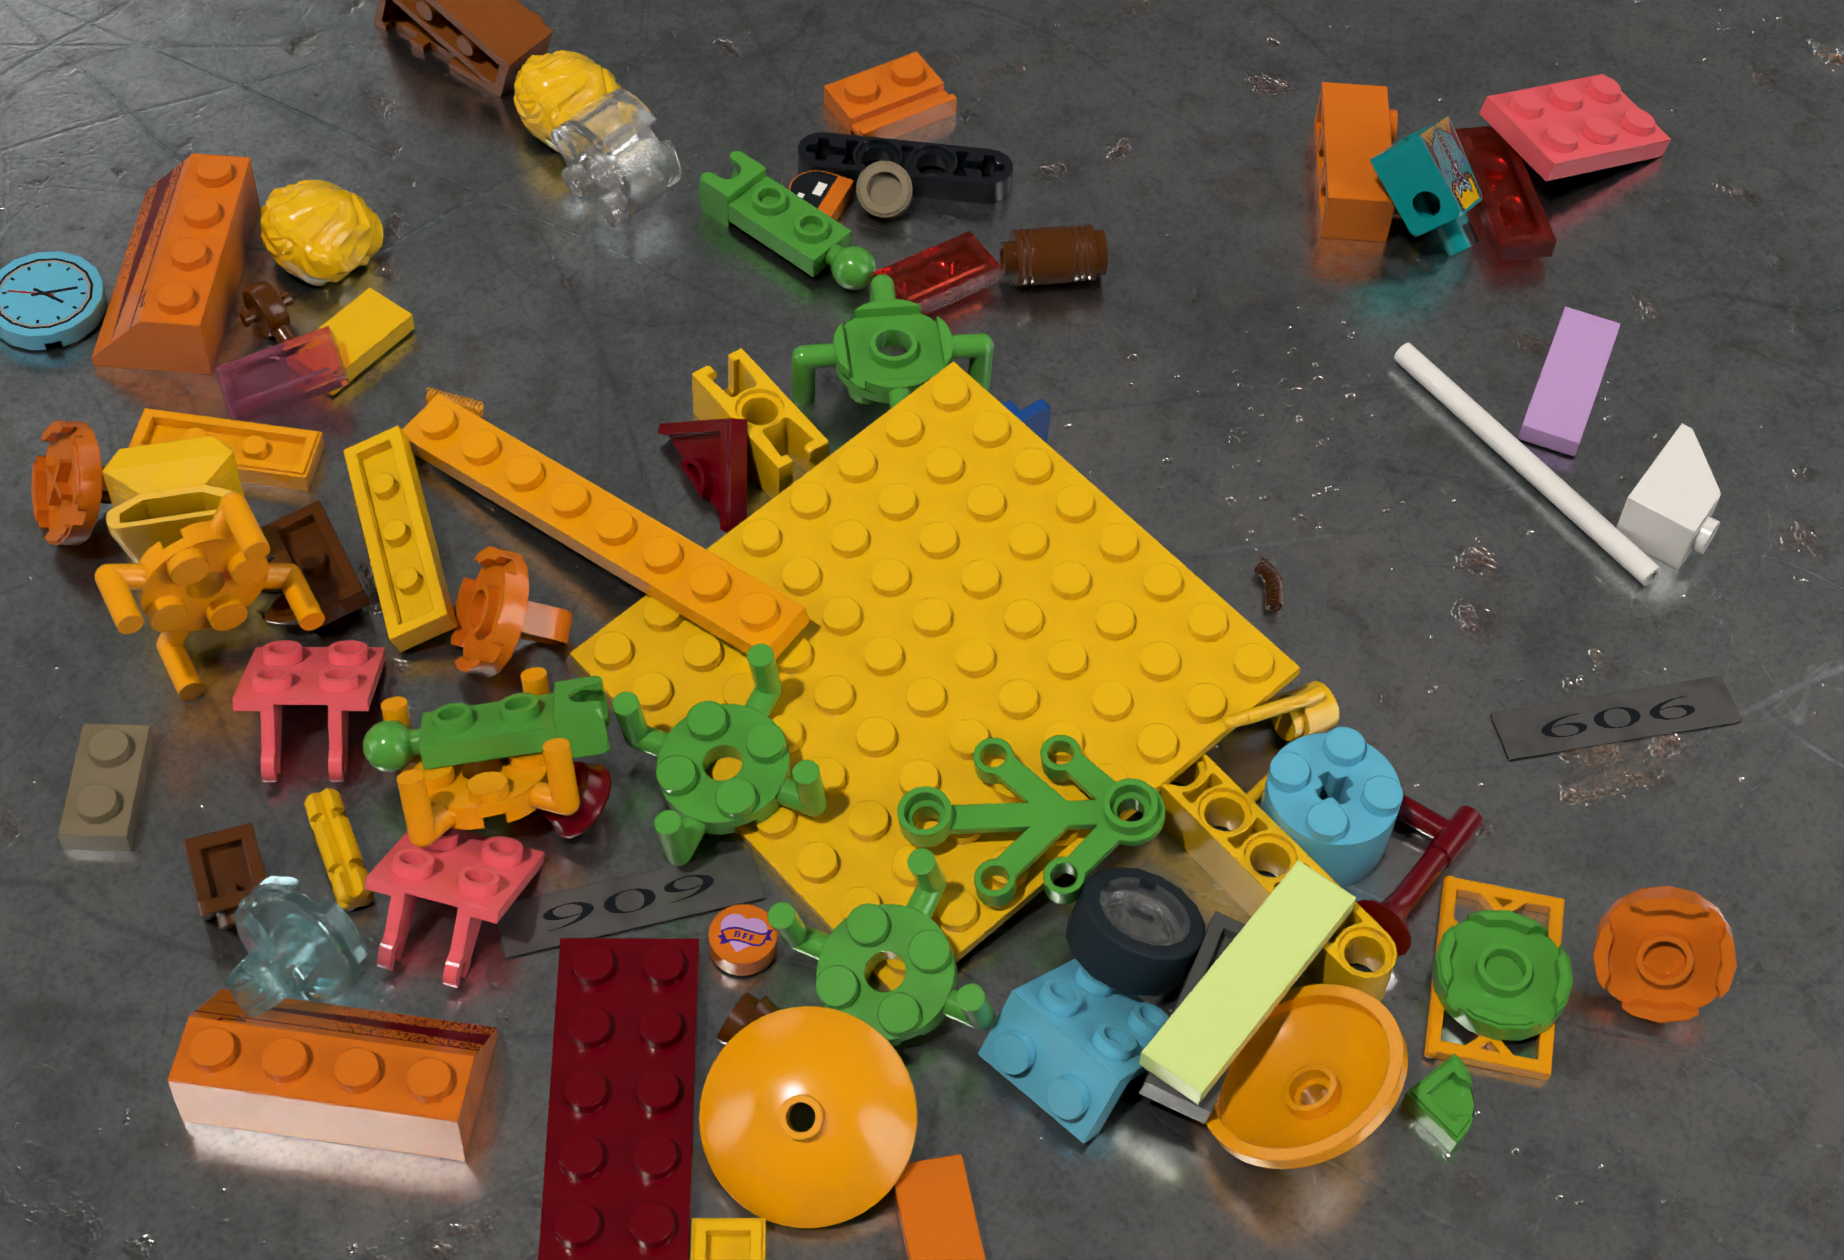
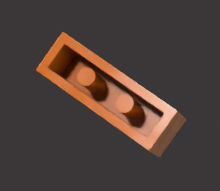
(1349, 130)

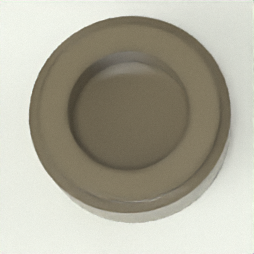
(884, 190)

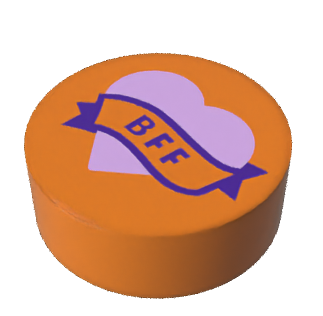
(742, 940)

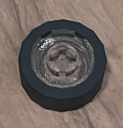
(1135, 931)

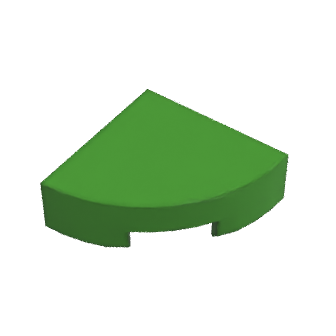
(1444, 1102)

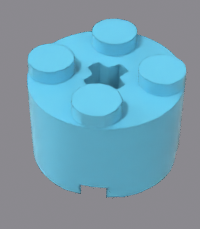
(1335, 801)

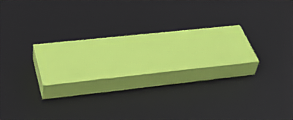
(1247, 982)

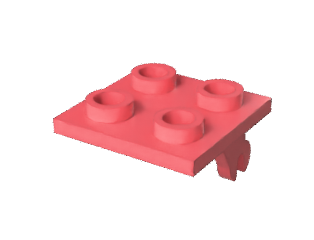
(290, 674)
(457, 870)

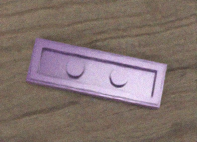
(1569, 381)

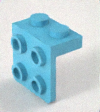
(1072, 1045)

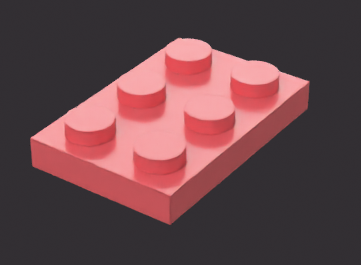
(1575, 126)

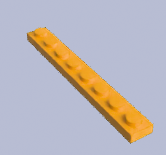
(605, 528)

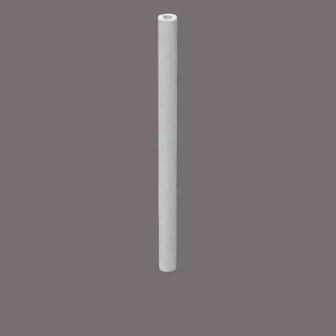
(1528, 465)

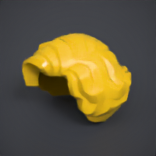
(556, 88)
(319, 231)

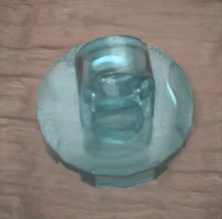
(293, 948)

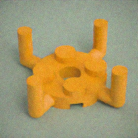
(182, 600)
(470, 791)

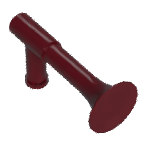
(1448, 841)

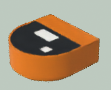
(824, 191)

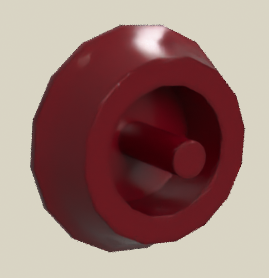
(593, 790)

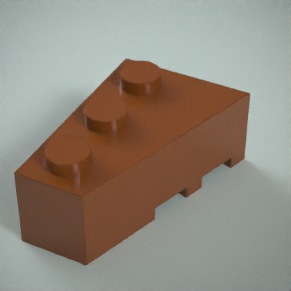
(481, 37)

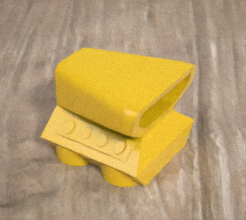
(166, 489)

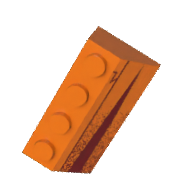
(181, 268)
(334, 1075)

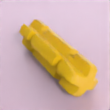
(338, 848)

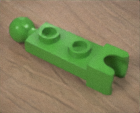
(784, 222)
(496, 729)

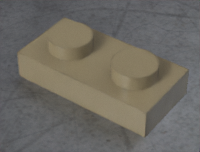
(106, 787)

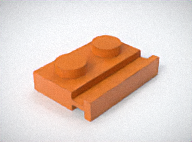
(890, 98)

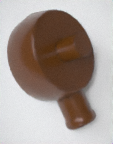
(268, 311)

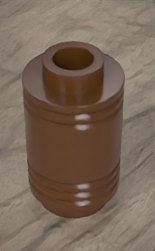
(1054, 255)

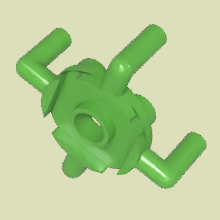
(886, 378)
(714, 733)
(883, 933)

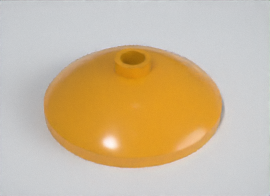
(1311, 1079)
(860, 1126)

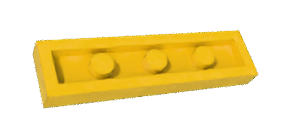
(399, 539)

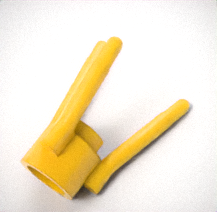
(1293, 715)

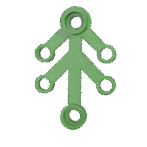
(1041, 816)

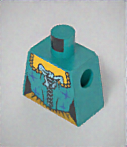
(1432, 184)

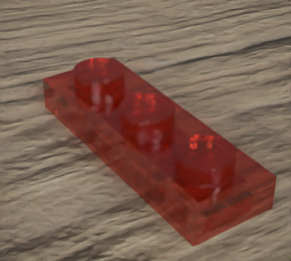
(1509, 200)

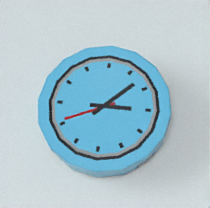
(49, 300)

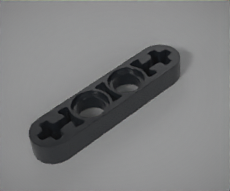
(912, 156)

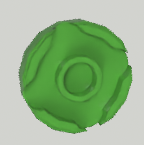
(1501, 975)

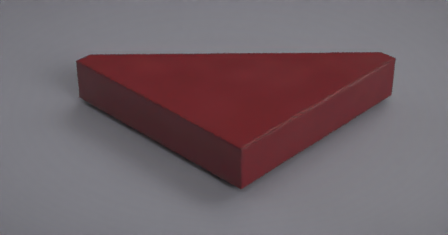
(715, 463)

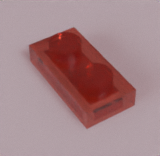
(944, 273)

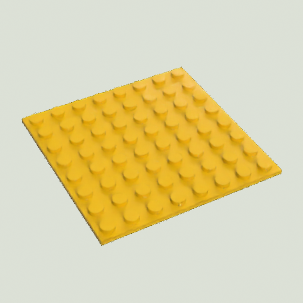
(950, 601)

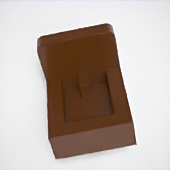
(224, 870)

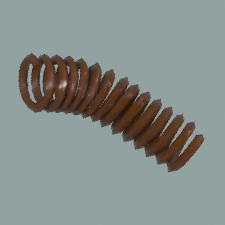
(1267, 577)

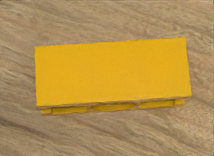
(775, 426)

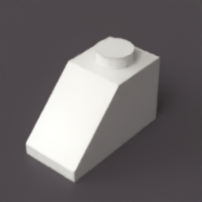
(1673, 503)

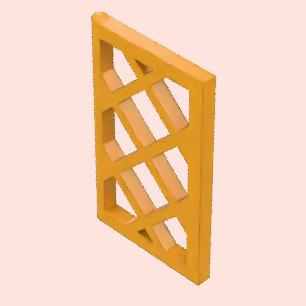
(1474, 1053)

